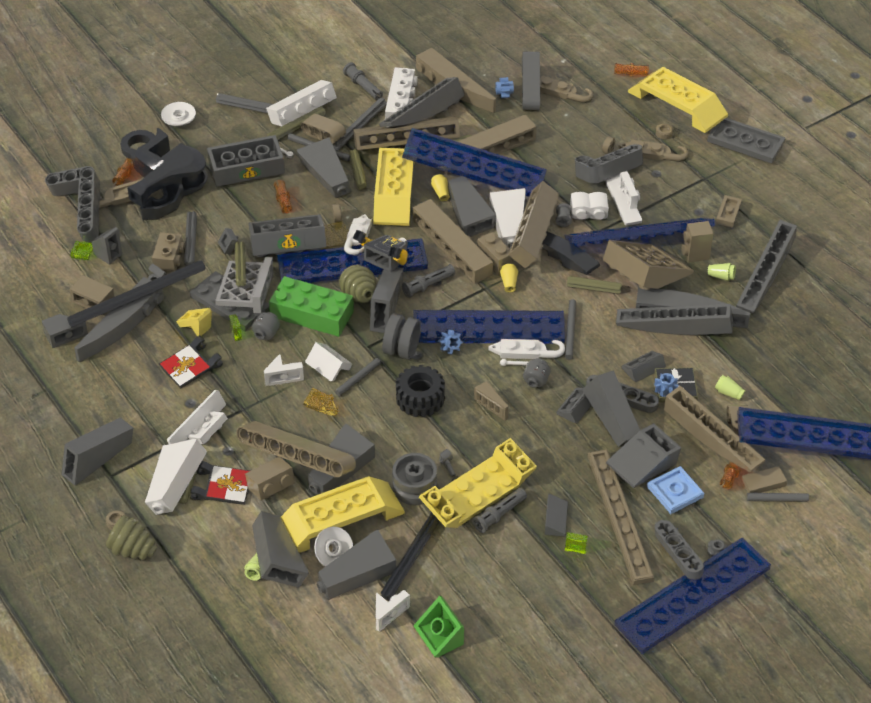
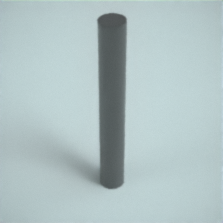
(357, 377)
(777, 497)

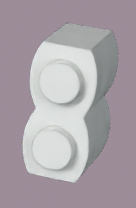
(589, 205)

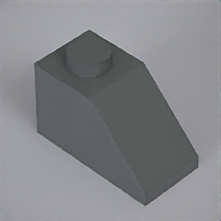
(108, 246)
(60, 332)

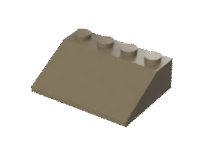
(644, 264)

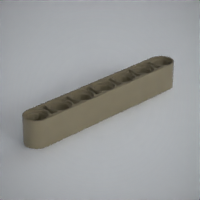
(296, 449)

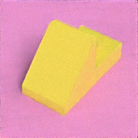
(196, 319)

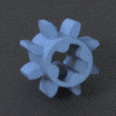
(504, 87)
(455, 341)
(665, 384)

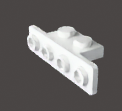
(625, 197)
(202, 421)

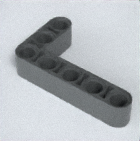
(87, 184)

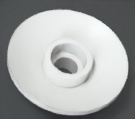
(178, 114)
(332, 536)

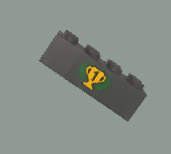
(246, 160)
(287, 235)

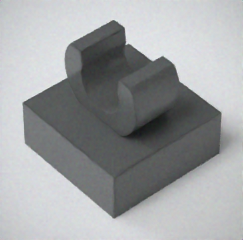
(228, 240)
(157, 272)

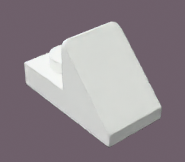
(280, 374)
(389, 611)

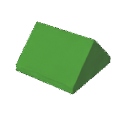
(440, 628)

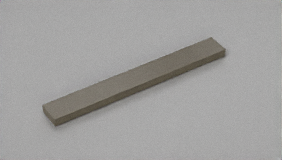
(620, 518)

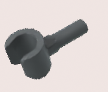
(445, 457)

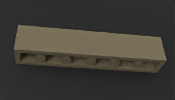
(397, 135)
(503, 136)
(534, 225)
(453, 241)

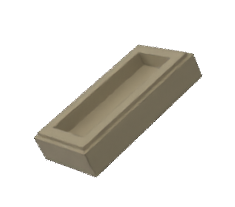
(764, 480)

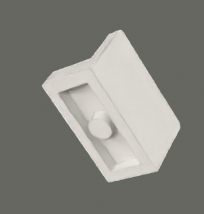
(327, 361)

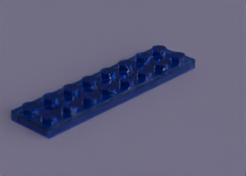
(472, 162)
(633, 232)
(330, 263)
(491, 325)
(804, 433)
(689, 598)

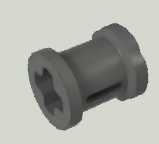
(563, 211)

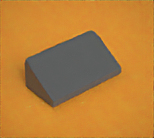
(644, 365)
(574, 406)
(556, 516)

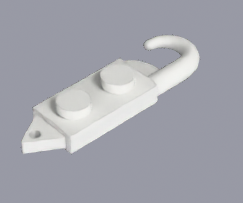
(363, 224)
(525, 349)

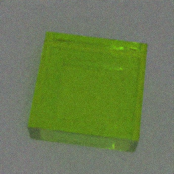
(81, 250)
(235, 327)
(576, 543)

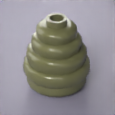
(358, 282)
(130, 539)

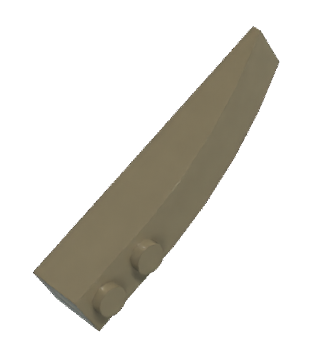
(438, 68)
(710, 430)

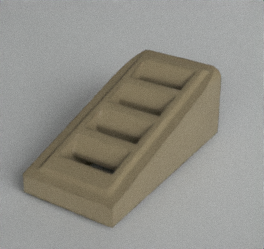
(491, 400)

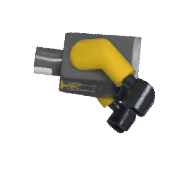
(384, 251)

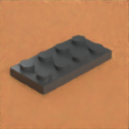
(746, 140)
(207, 292)

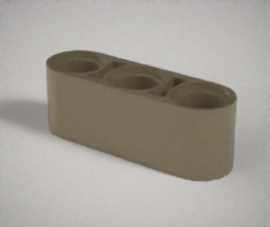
(322, 128)

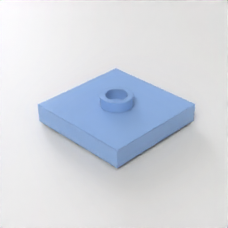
(675, 490)

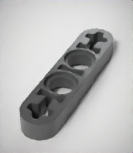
(646, 397)
(681, 548)

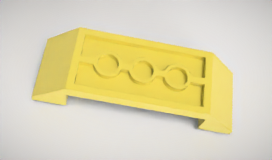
(685, 95)
(393, 188)
(480, 486)
(340, 508)

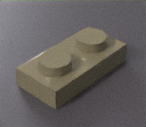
(728, 211)

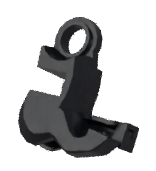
(173, 171)

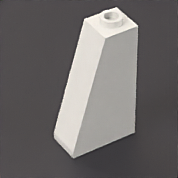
(509, 210)
(173, 473)

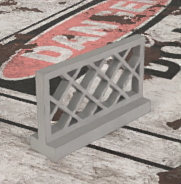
(259, 285)

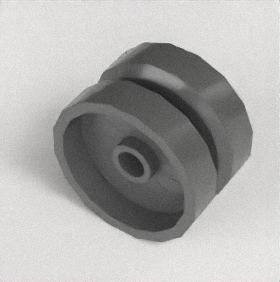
(401, 336)
(413, 476)

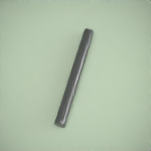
(306, 142)
(570, 329)

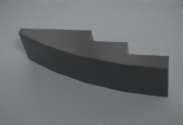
(570, 255)

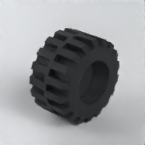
(420, 402)

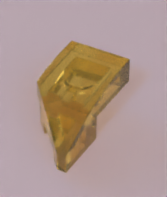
(321, 402)

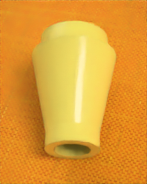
(440, 186)
(509, 276)

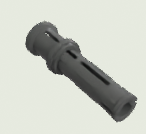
(358, 77)
(421, 283)
(494, 514)

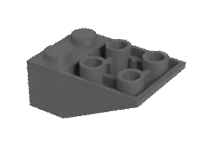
(645, 456)

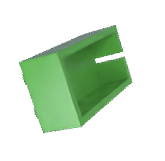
(311, 306)

